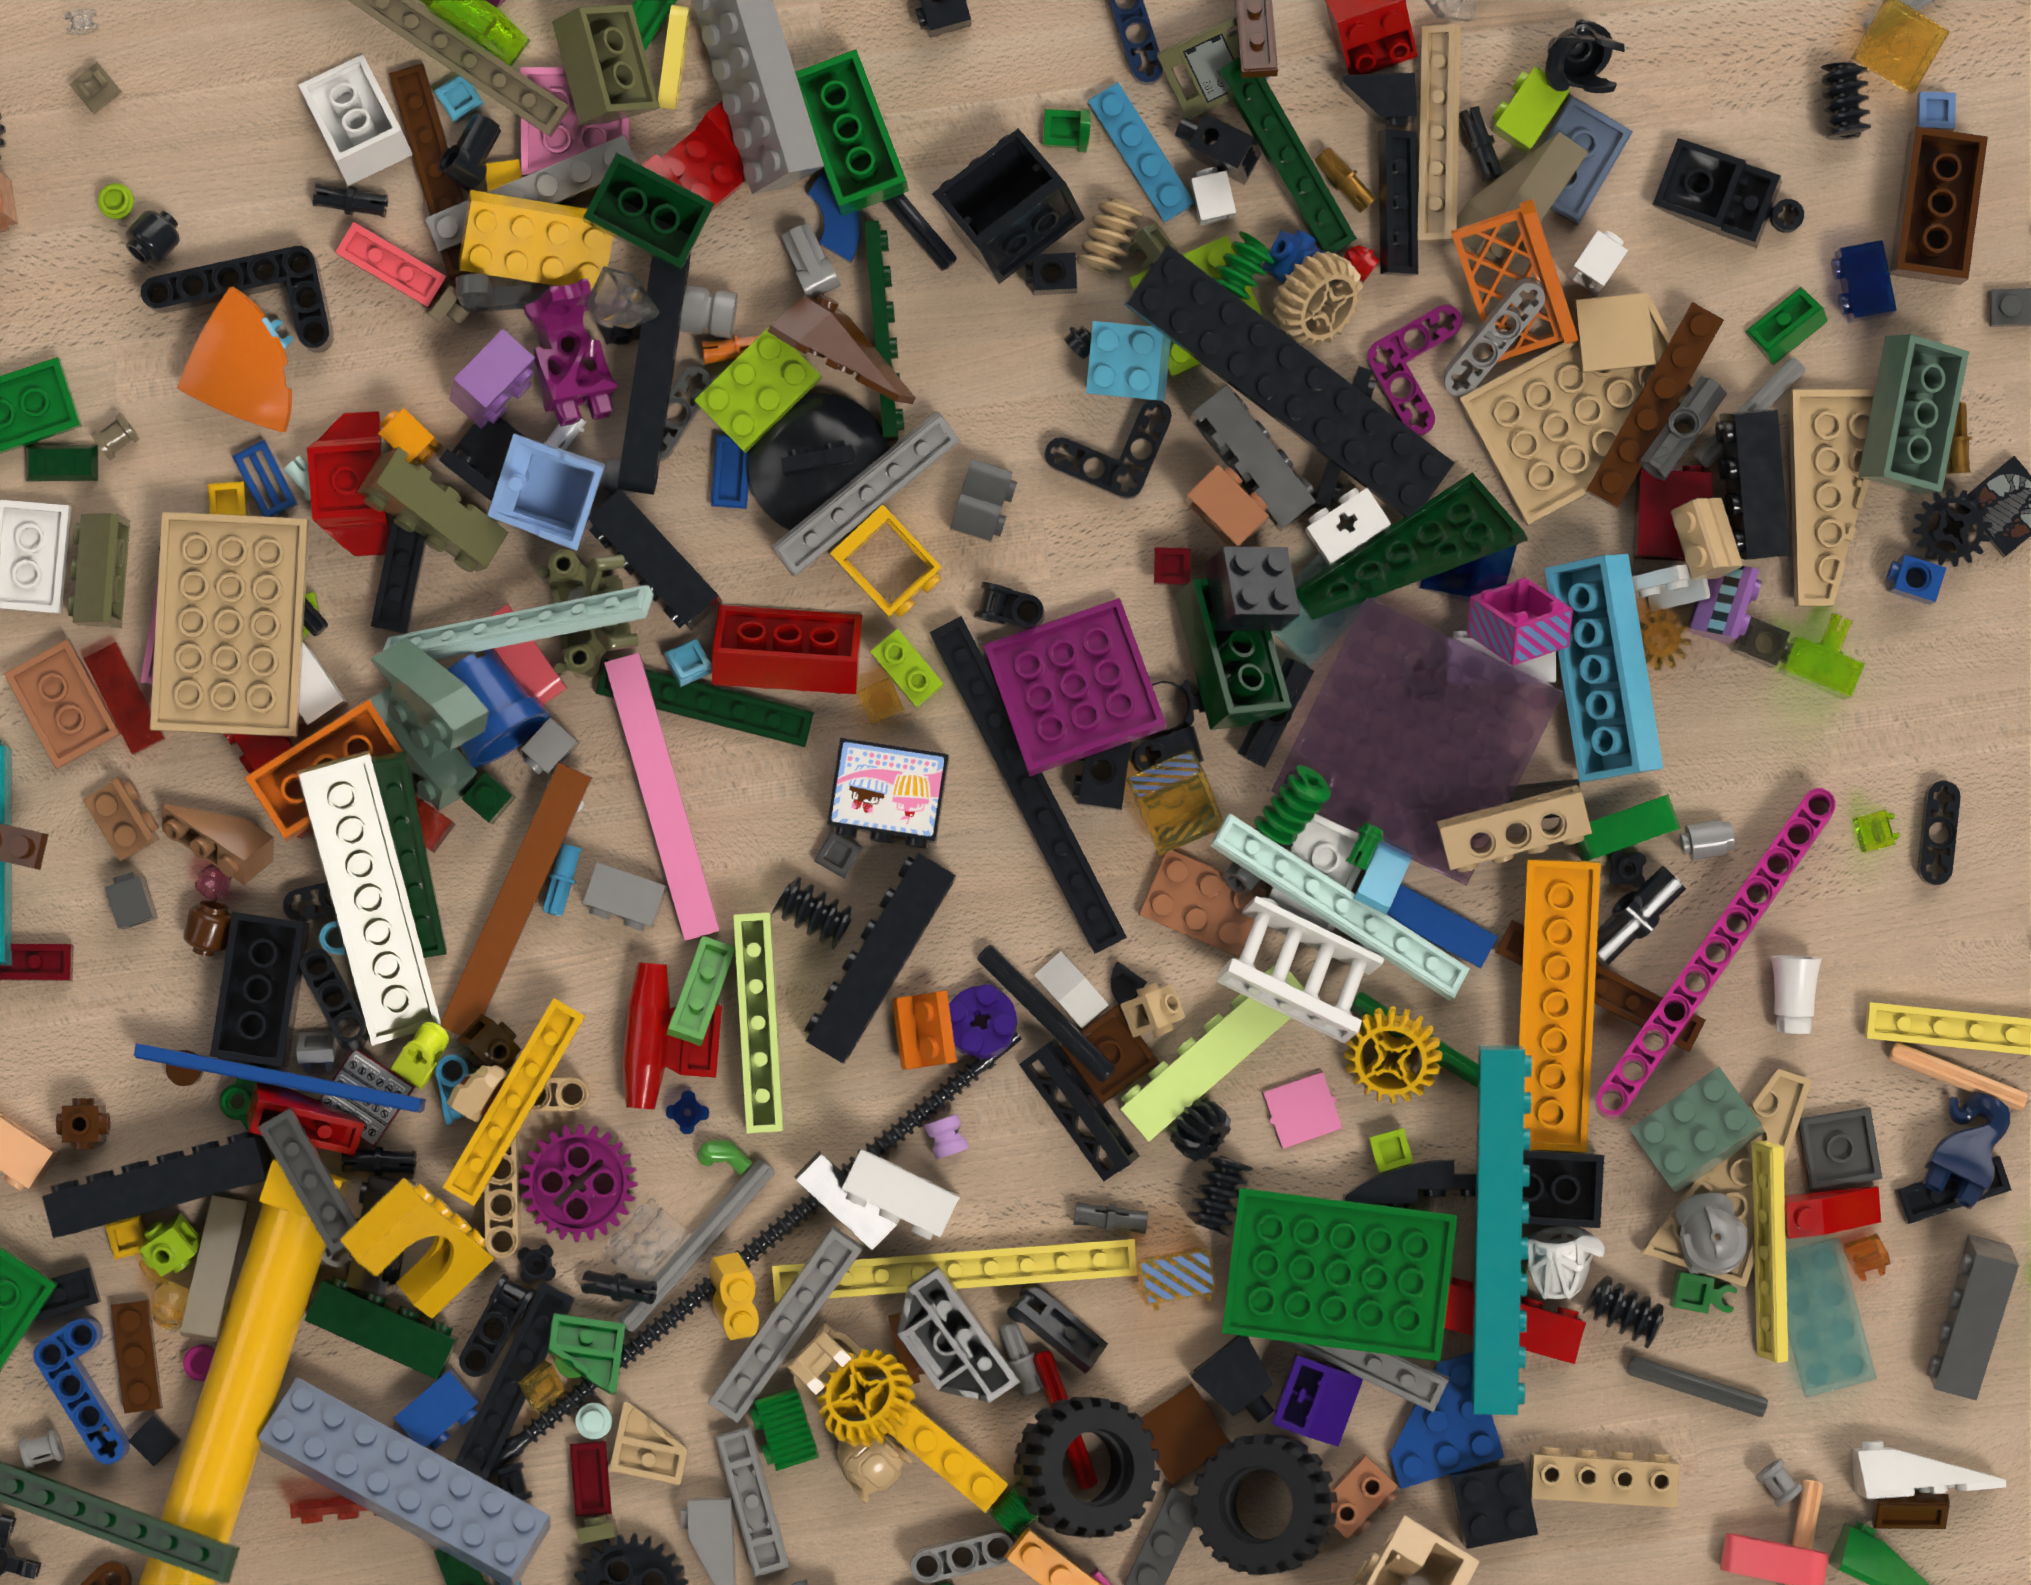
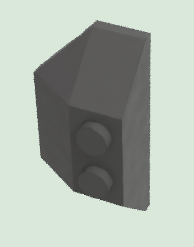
(952, 1341)

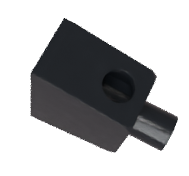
(1232, 151)
(1236, 1379)

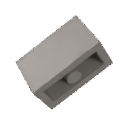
(624, 896)

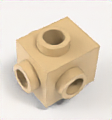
(1153, 1010)

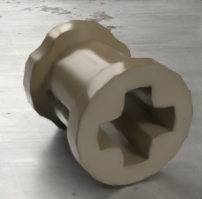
(115, 436)

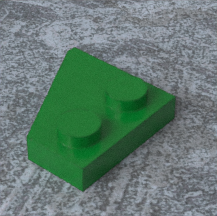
(588, 1348)

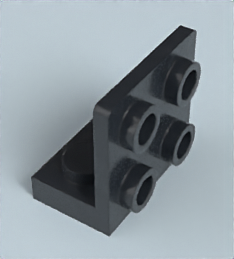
(481, 455)

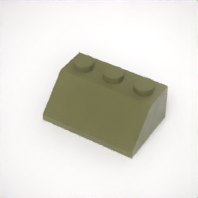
(605, 63)
(99, 570)

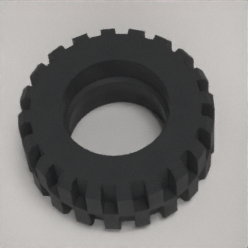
(1129, 1477)
(1218, 1511)

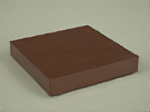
(1128, 1054)
(1183, 1433)

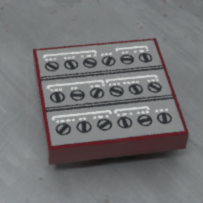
(367, 1072)

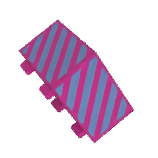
(1519, 621)

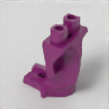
(561, 373)

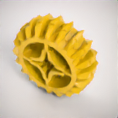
(1408, 1080)
(884, 1401)

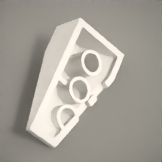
(1897, 1473)

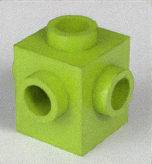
(170, 1245)

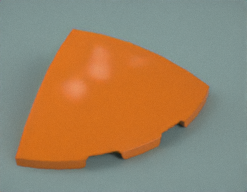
(240, 365)

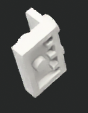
(1670, 587)

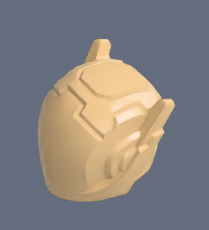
(874, 1467)

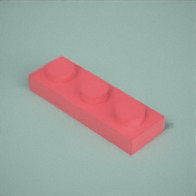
(391, 265)

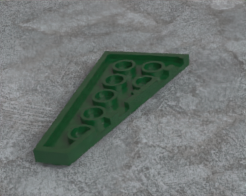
(1439, 536)

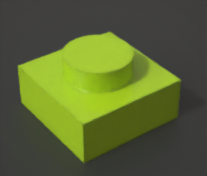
(1391, 1150)

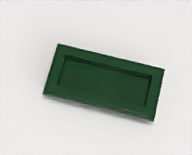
(61, 463)

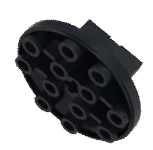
(812, 456)

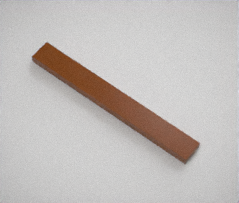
(516, 898)

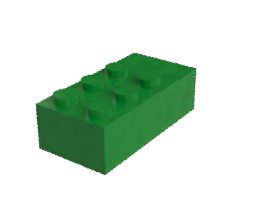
(851, 133)

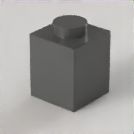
(131, 901)

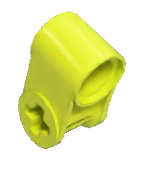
(421, 1055)

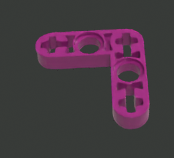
(1402, 355)

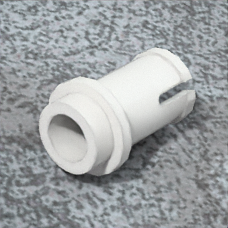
(563, 436)

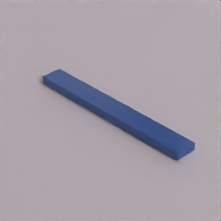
(279, 1078)

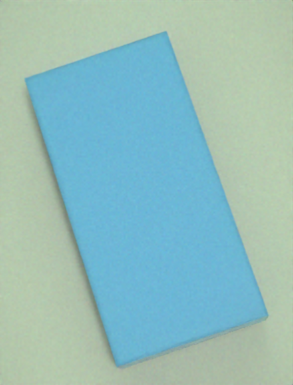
(1382, 879)

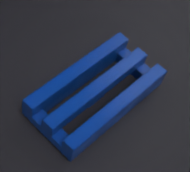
(278, 506)

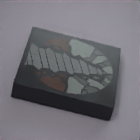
(2009, 505)

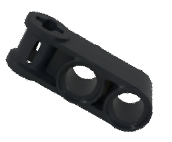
(506, 1310)

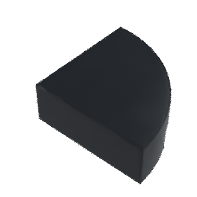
(1125, 983)

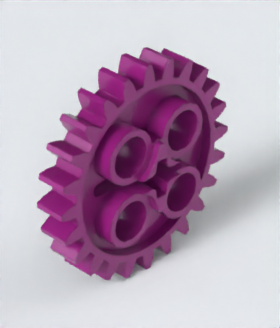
(601, 1206)

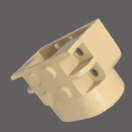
(1416, 1558)

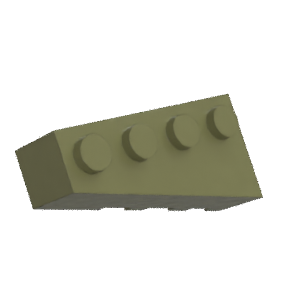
(432, 511)

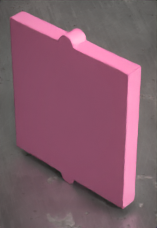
(1302, 1110)

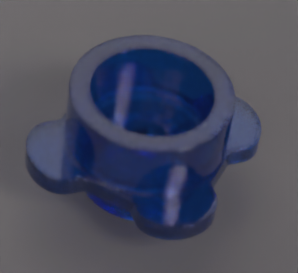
(687, 1101)

